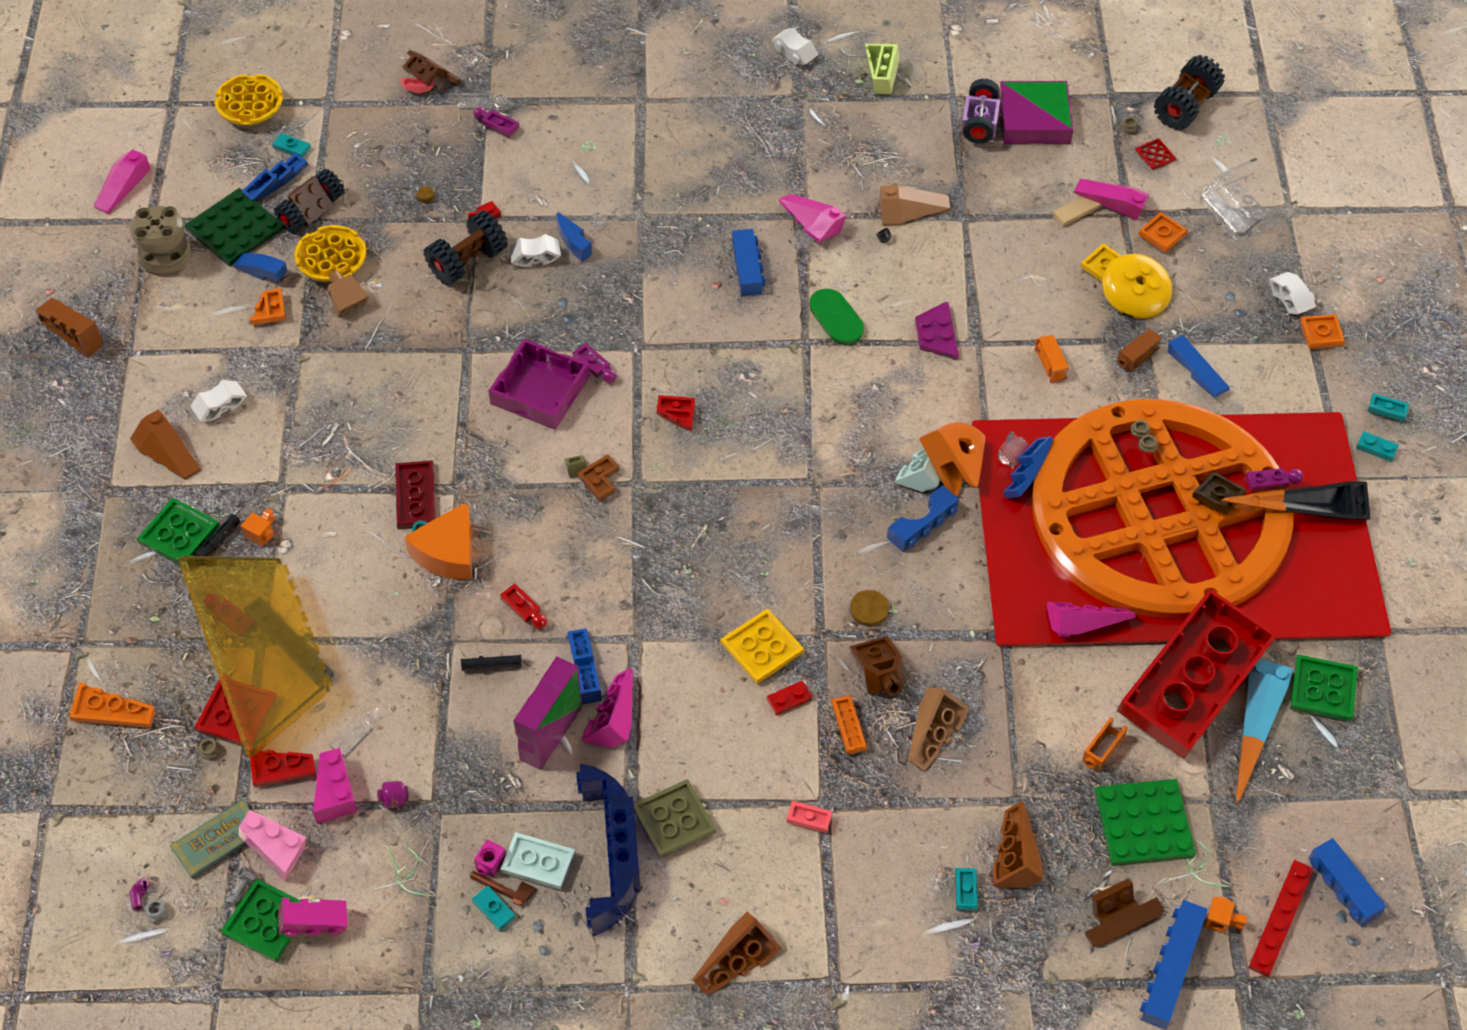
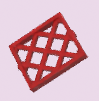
(1161, 162)

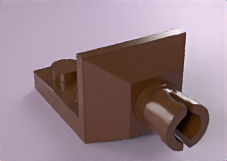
(881, 665)

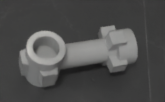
(246, 876)

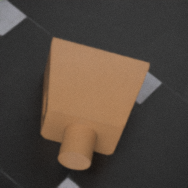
(345, 293)

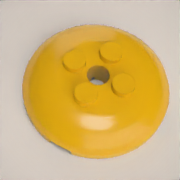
(248, 99)
(328, 251)
(1130, 297)

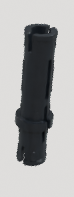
(211, 543)
(491, 662)

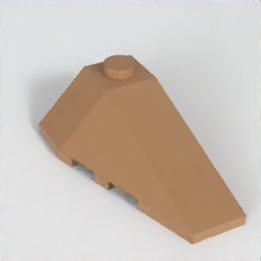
(905, 203)
(935, 723)

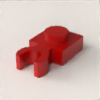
(490, 207)

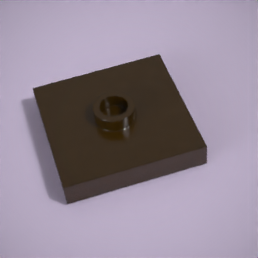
(1215, 489)

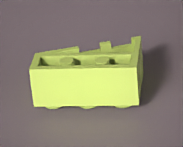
(883, 65)

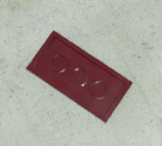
(414, 493)

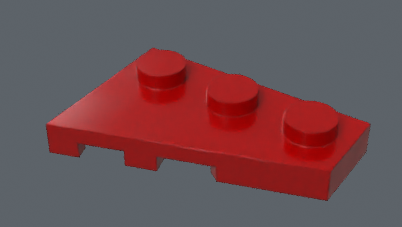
(274, 767)

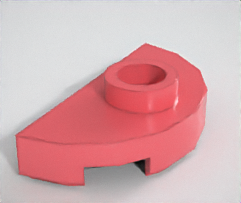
(415, 85)

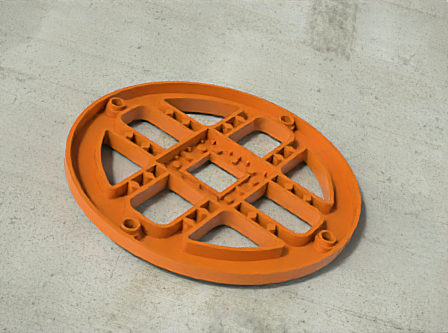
(1173, 596)

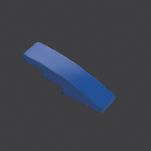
(278, 176)
(1030, 465)

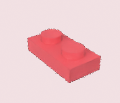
(809, 817)

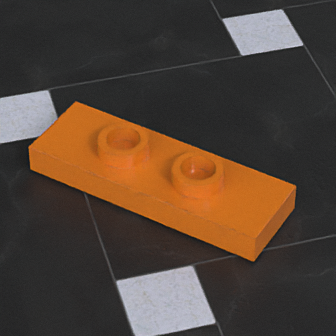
(848, 725)

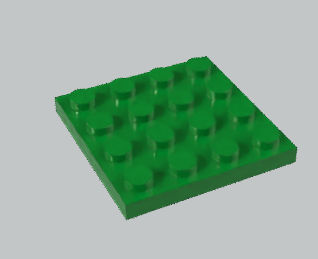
(1144, 822)

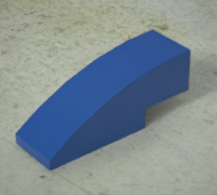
(573, 237)
(261, 266)

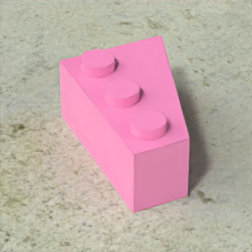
(273, 842)

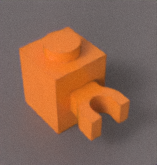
(259, 528)
(1221, 916)

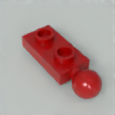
(523, 606)

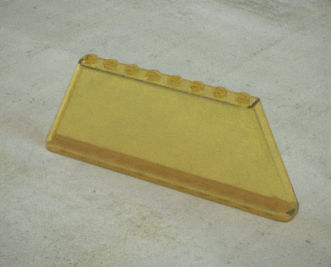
(256, 642)

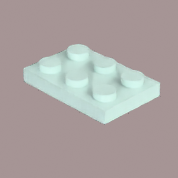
(538, 861)

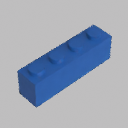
(747, 262)
(1346, 882)

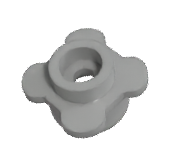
(156, 905)

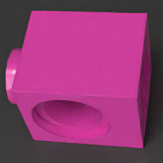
(489, 850)

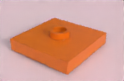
(1163, 232)
(1322, 331)

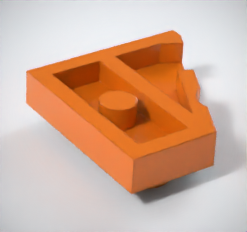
(269, 308)

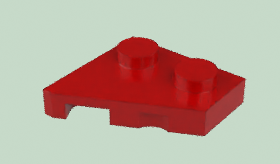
(677, 410)

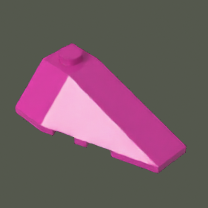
(122, 179)
(1117, 197)
(1074, 620)
(614, 715)

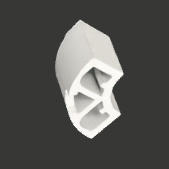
(794, 46)
(535, 251)
(1292, 293)
(218, 400)

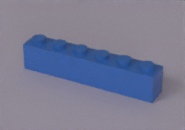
(1174, 964)

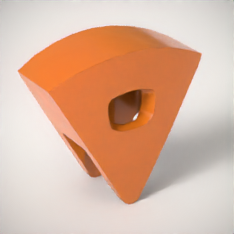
(955, 454)
(444, 544)

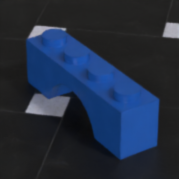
(906, 532)

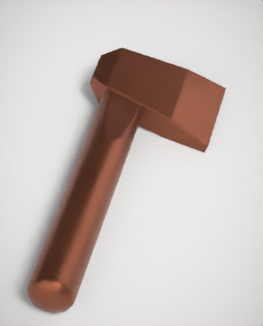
(519, 897)

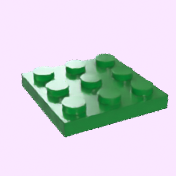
(177, 531)
(1324, 688)
(257, 921)

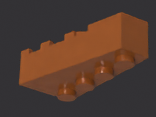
(70, 326)

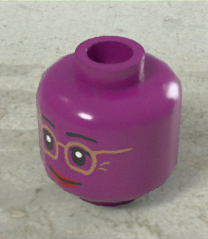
(393, 794)

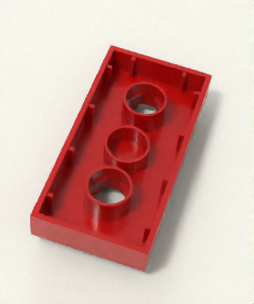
(1196, 673)

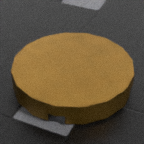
(869, 607)

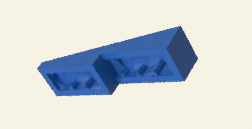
(1200, 369)
(584, 659)

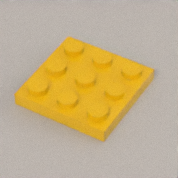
(762, 646)

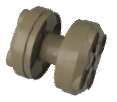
(160, 239)

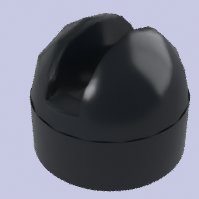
(884, 235)

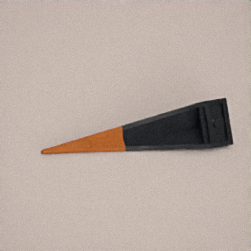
(1334, 501)

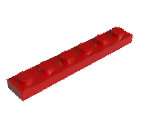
(1281, 918)

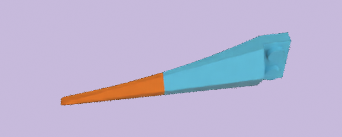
(1264, 696)

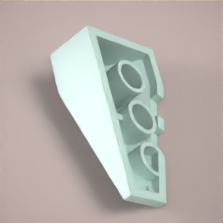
(919, 474)

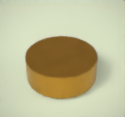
(425, 194)

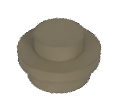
(1129, 124)
(1140, 429)
(1148, 444)
(208, 748)

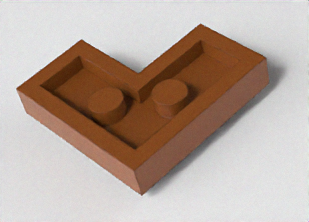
(595, 477)

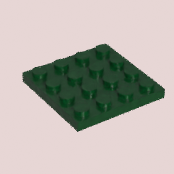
(234, 227)

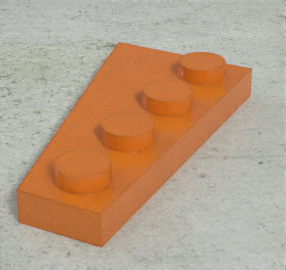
(100, 707)

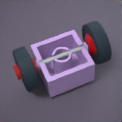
(981, 111)

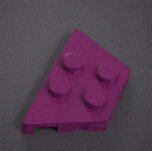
(936, 331)

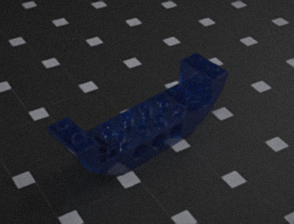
(621, 847)

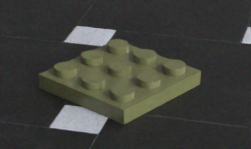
(673, 818)

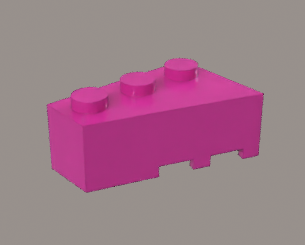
(333, 788)
(312, 917)

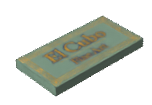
(211, 840)

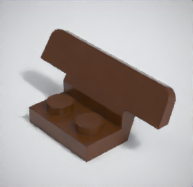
(426, 69)
(1119, 913)

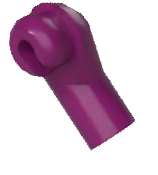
(137, 893)

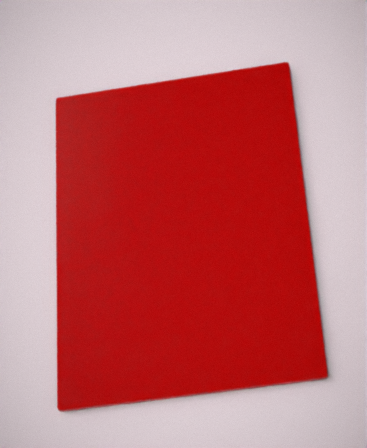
(1319, 591)

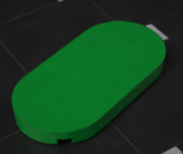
(836, 316)

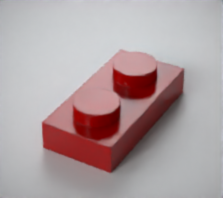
(789, 697)

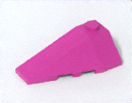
(818, 219)

